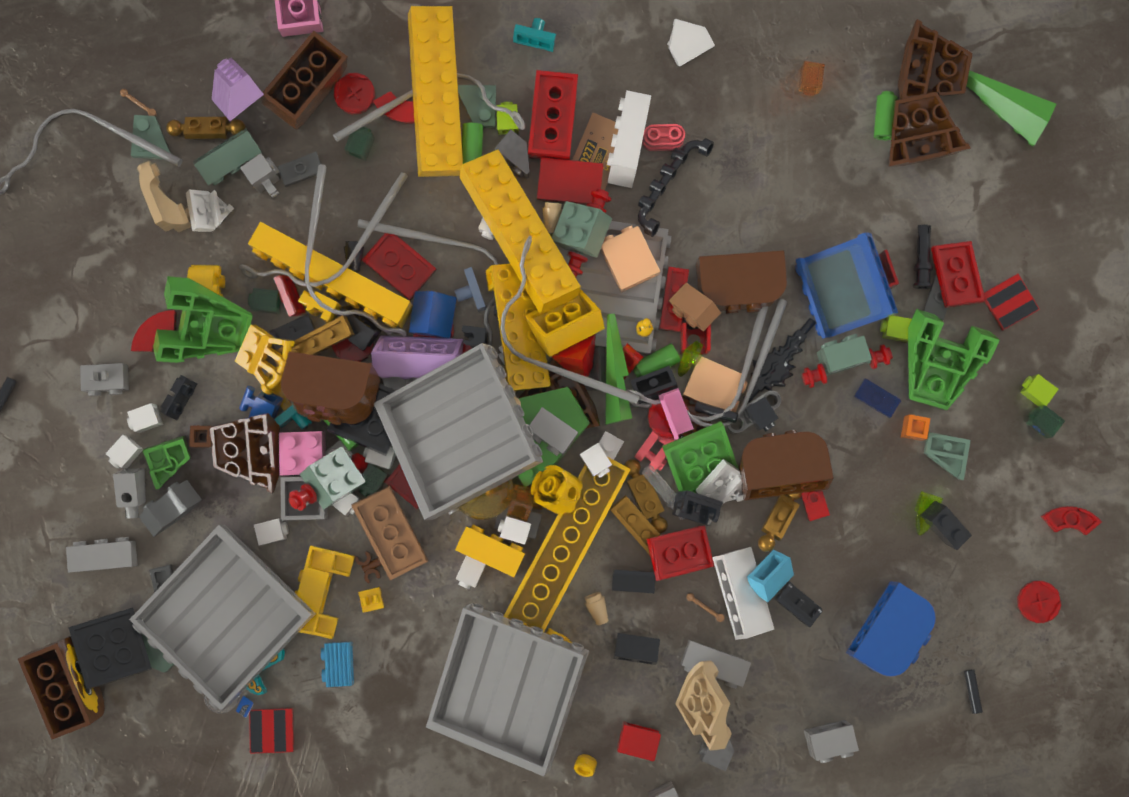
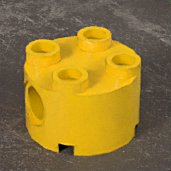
(208, 276)
(556, 489)

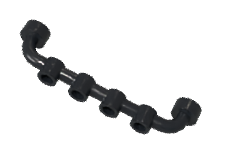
(668, 172)

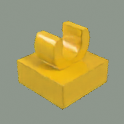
(371, 599)

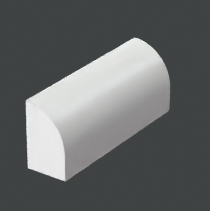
(746, 610)

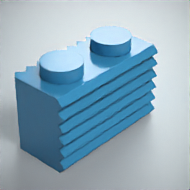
(338, 664)

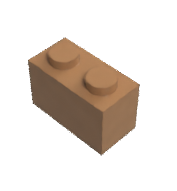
(694, 306)

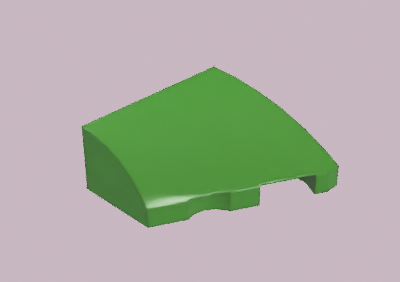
(166, 459)

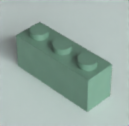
(227, 157)

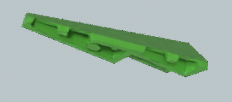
(1020, 109)
(615, 408)

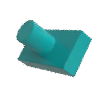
(534, 36)
(289, 415)

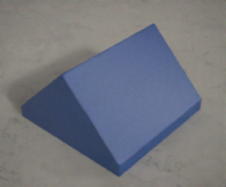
(432, 314)

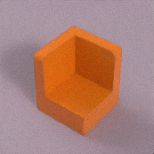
(915, 427)

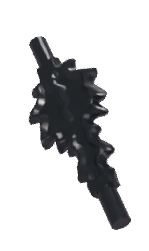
(777, 365)

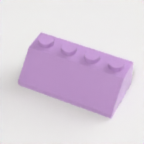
(233, 89)
(412, 355)

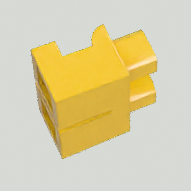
(314, 308)

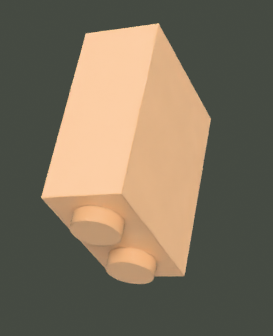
(629, 258)
(713, 384)

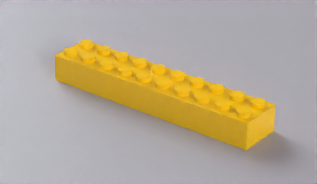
(565, 548)

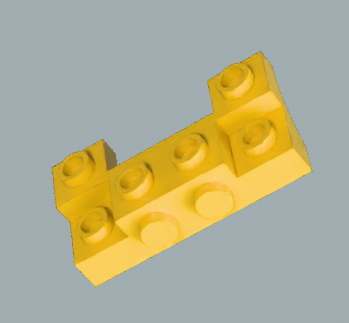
(315, 585)

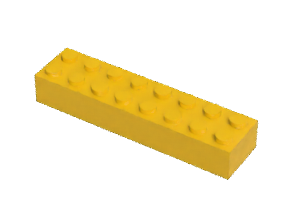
(435, 91)
(511, 222)
(350, 285)

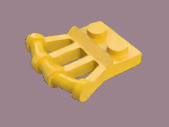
(254, 352)

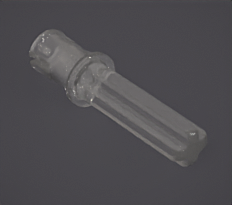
(660, 486)

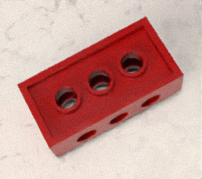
(543, 105)

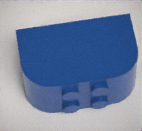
(894, 631)

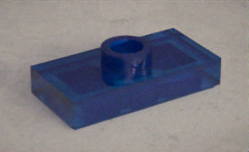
(877, 398)

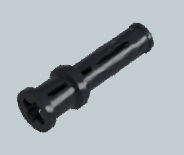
(923, 267)

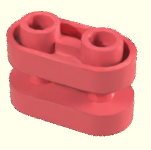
(663, 137)
(657, 460)

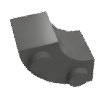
(169, 508)

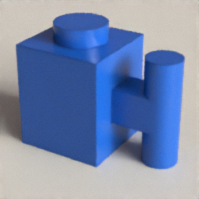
(260, 404)

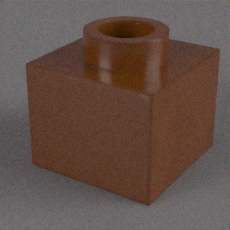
(195, 437)

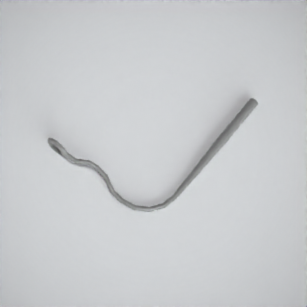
(389, 106)
(127, 135)
(316, 205)
(373, 223)
(429, 237)
(751, 349)
(761, 359)
(571, 375)

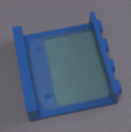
(846, 286)

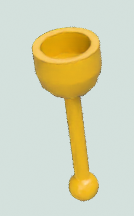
(644, 325)

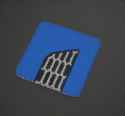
(244, 706)

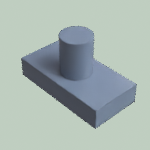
(471, 290)

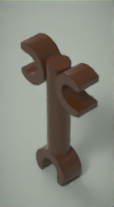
(369, 566)

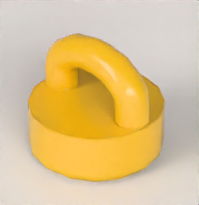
(585, 765)

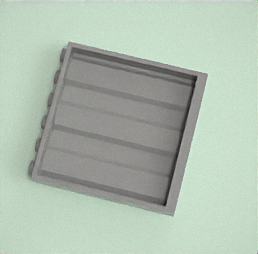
(632, 304)
(458, 431)
(221, 617)
(507, 688)

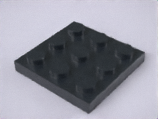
(369, 432)
(109, 649)

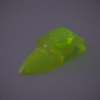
(691, 356)
(924, 501)

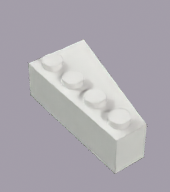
(629, 138)

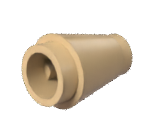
(551, 215)
(597, 607)

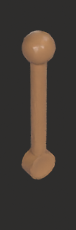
(124, 93)
(719, 617)

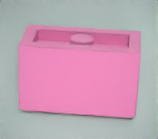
(675, 412)

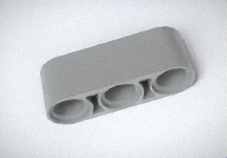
(744, 418)

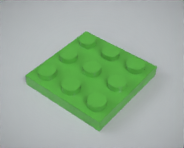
(698, 455)

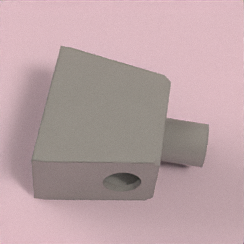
(128, 483)

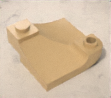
(163, 210)
(705, 705)

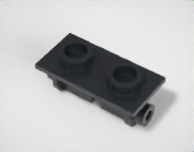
(183, 390)

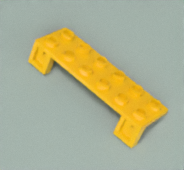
(520, 373)

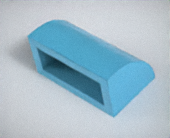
(771, 575)

